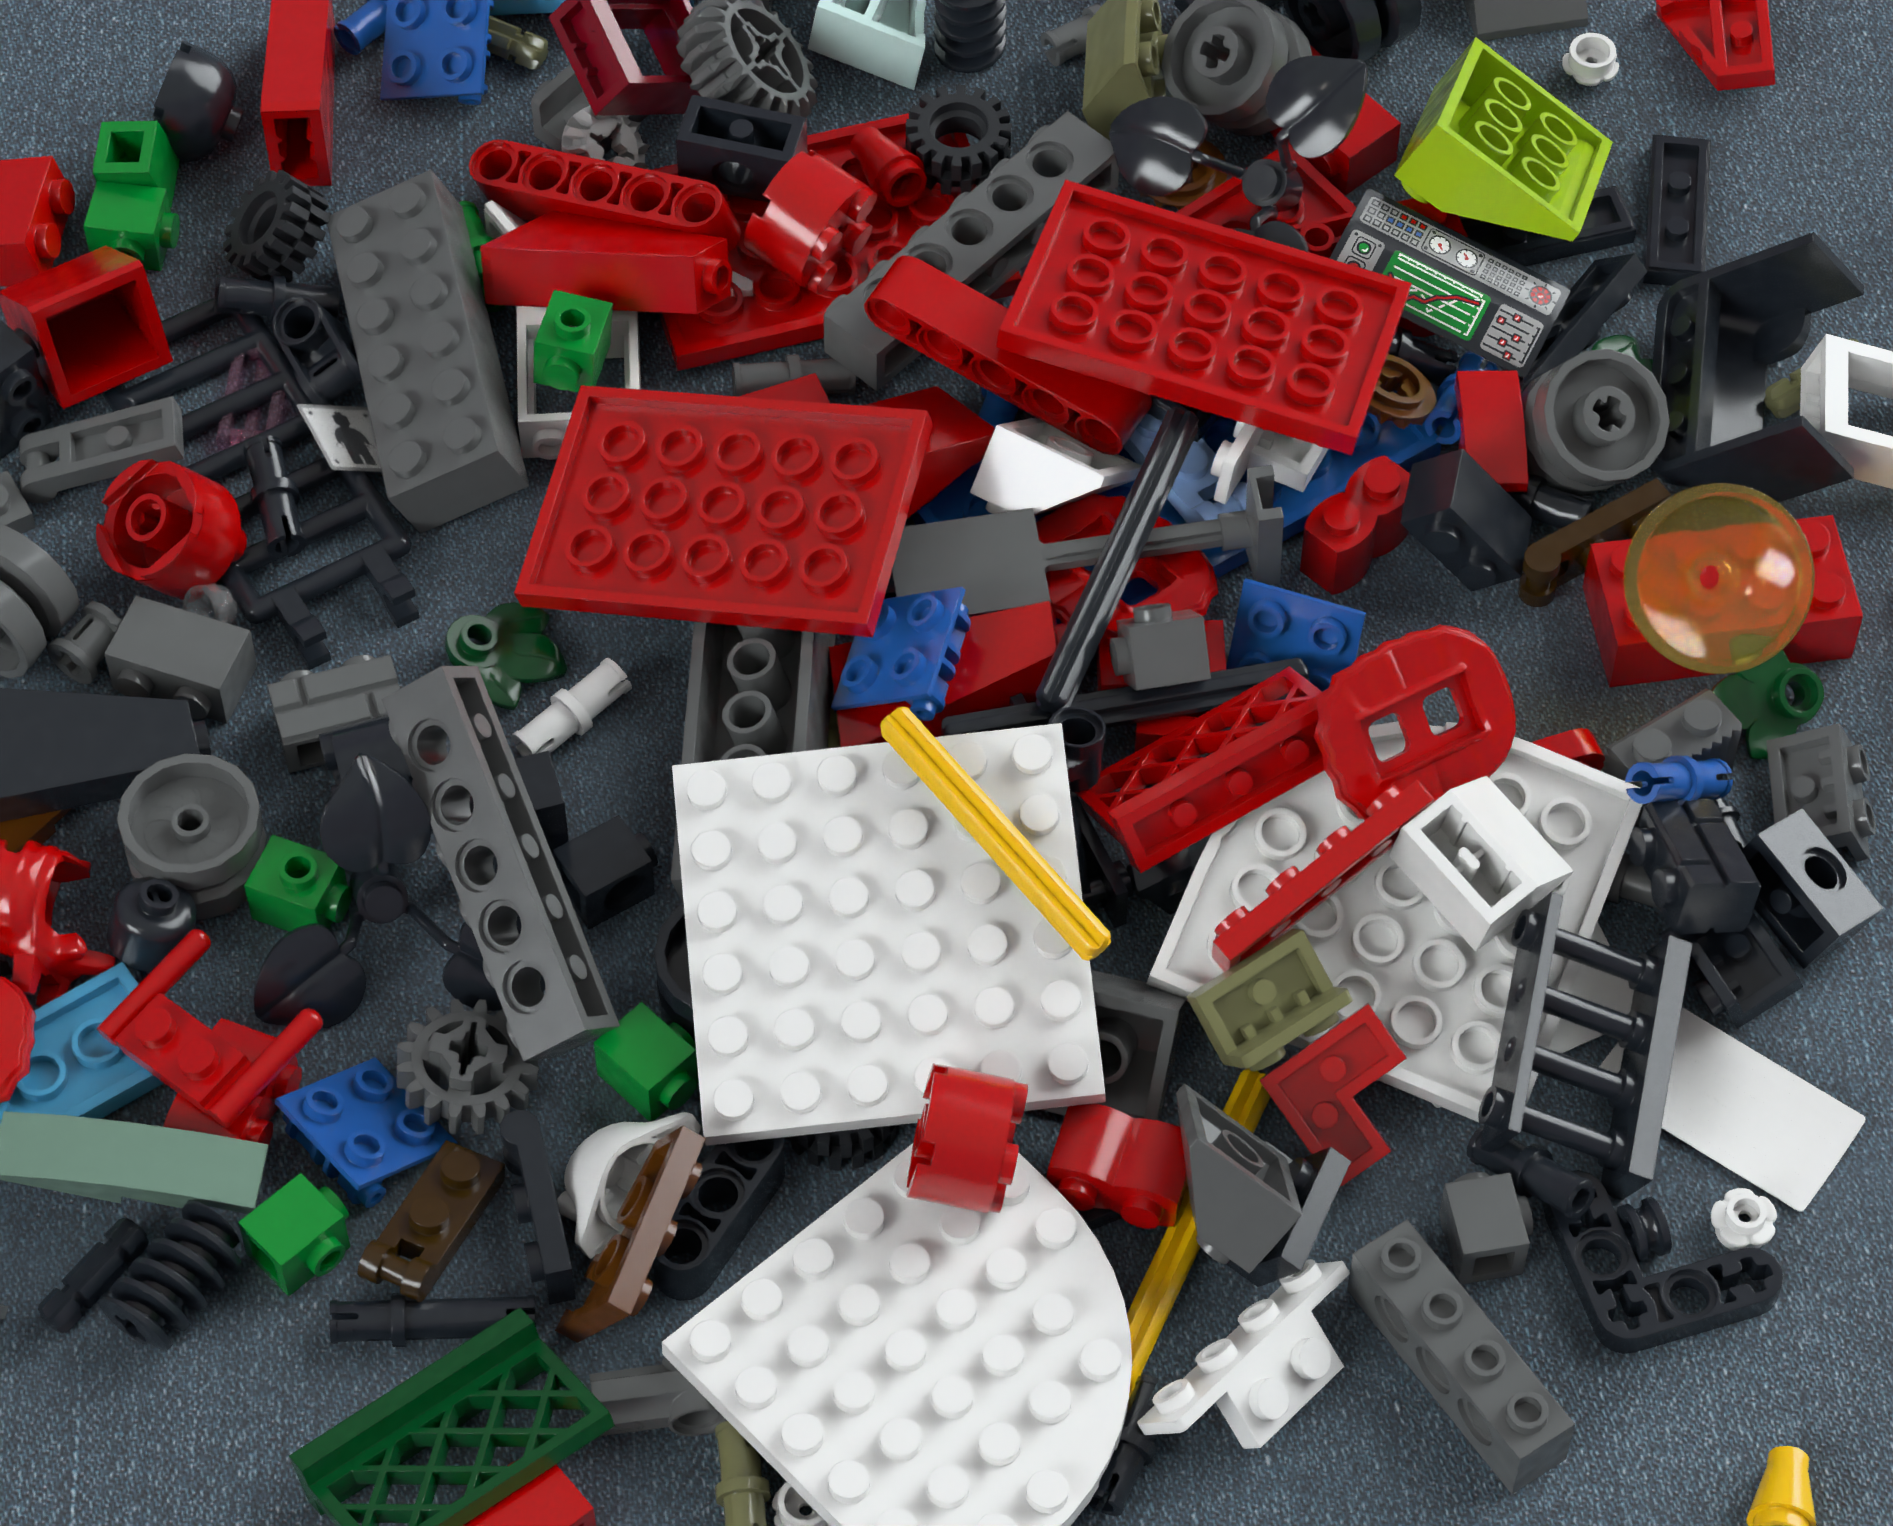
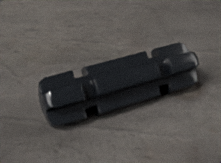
(93, 1275)

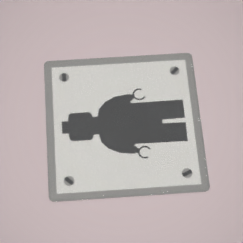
(343, 436)

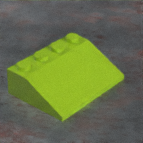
(1503, 150)

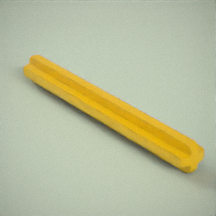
(995, 833)

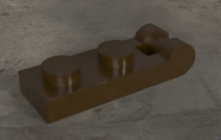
(1566, 551)
(433, 1221)

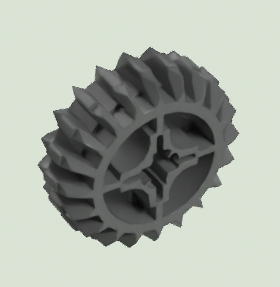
(746, 57)

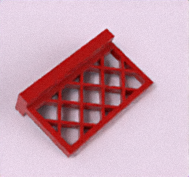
(1211, 791)

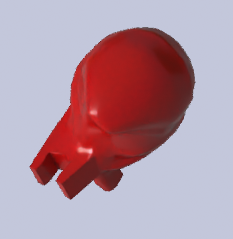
(26, 907)

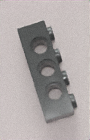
(1460, 1356)

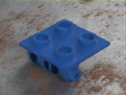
(436, 49)
(1289, 625)
(908, 655)
(360, 1129)

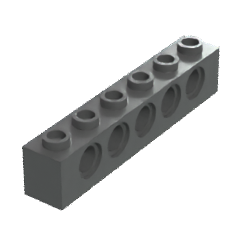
(977, 240)
(527, 880)

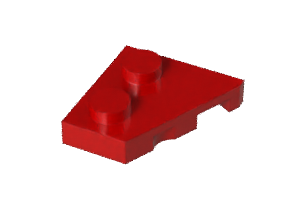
(1724, 39)

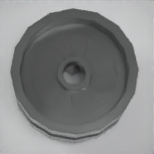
(1225, 59)
(1594, 422)
(34, 601)
(195, 827)

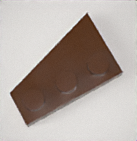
(647, 1216)

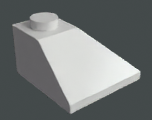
(1044, 469)

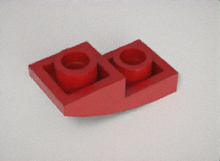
(1494, 425)

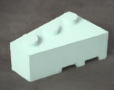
(872, 36)

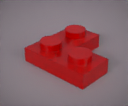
(1319, 1086)

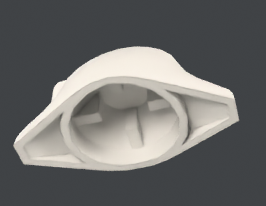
(604, 1172)

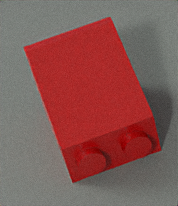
(89, 323)

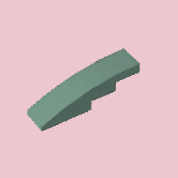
(130, 1161)

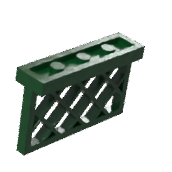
(427, 1414)

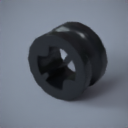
(1645, 1228)

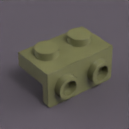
(1268, 1002)

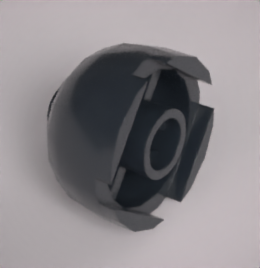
(197, 103)

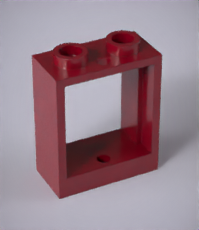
(605, 63)

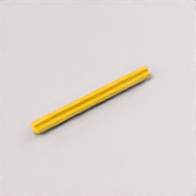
(1179, 1242)

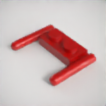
(189, 1053)

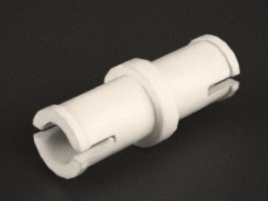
(572, 710)

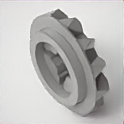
(586, 129)

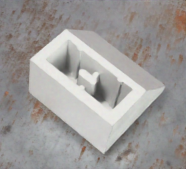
(1478, 860)

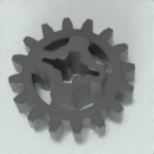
(436, 1056)

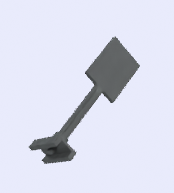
(1007, 565)

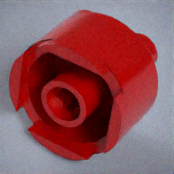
(811, 220)
(169, 527)
(965, 1139)

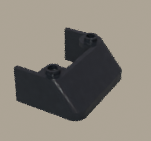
(1713, 361)

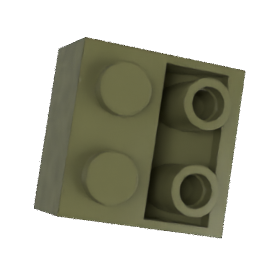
(1122, 60)

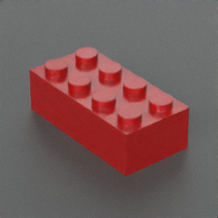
(1629, 659)

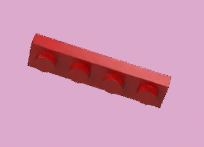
(1299, 893)

